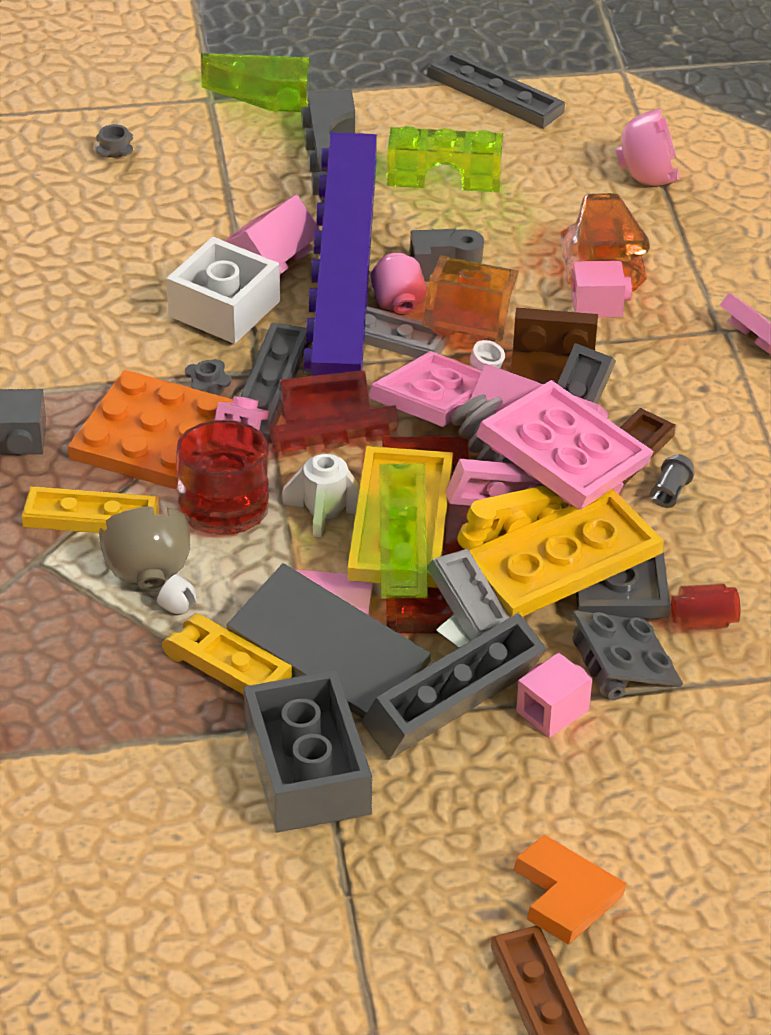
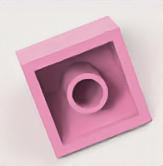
(279, 233)

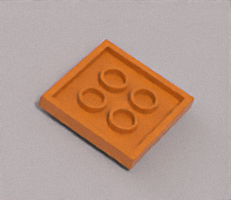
(140, 425)

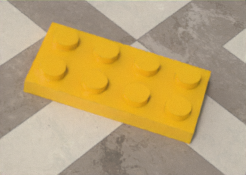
(364, 550)
(566, 553)

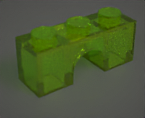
(473, 154)

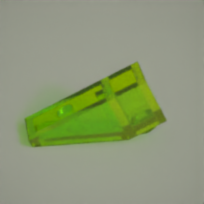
(259, 80)
(402, 530)

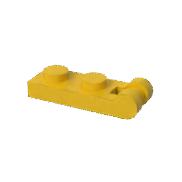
(507, 512)
(224, 654)

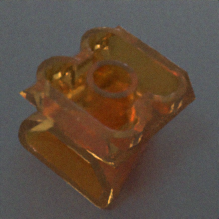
(606, 233)

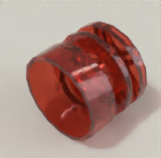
(223, 476)

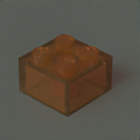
(470, 299)

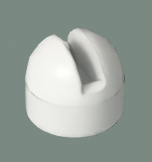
(486, 352)
(177, 595)

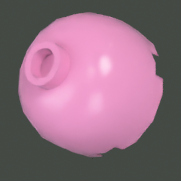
(648, 150)

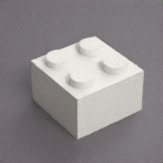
(223, 289)

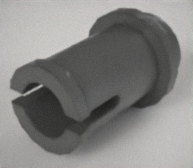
(676, 473)

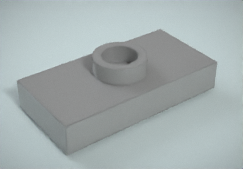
(467, 592)

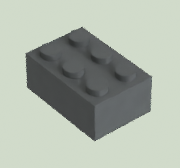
(307, 751)

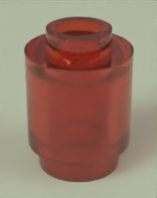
(706, 607)

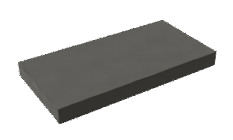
(325, 634)

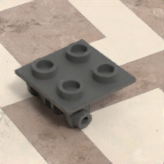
(621, 652)

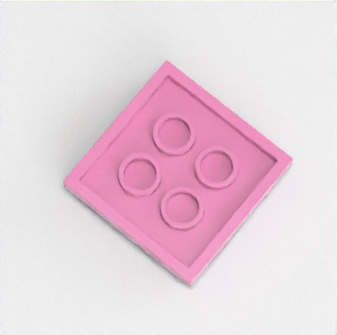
(564, 444)

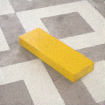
(78, 508)

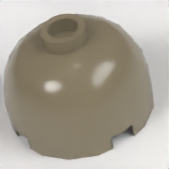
(145, 546)

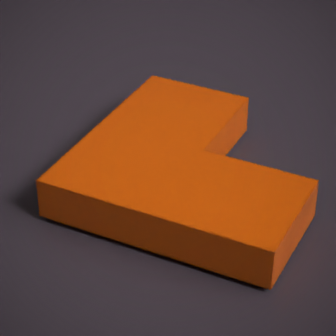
(575, 888)

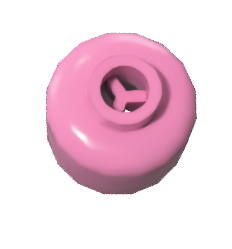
(398, 283)

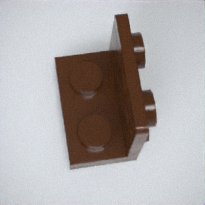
(546, 340)

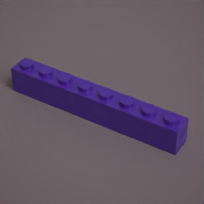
(344, 255)

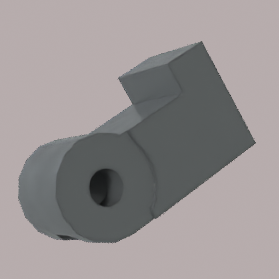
(429, 244)

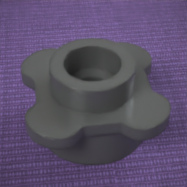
(114, 141)
(208, 376)

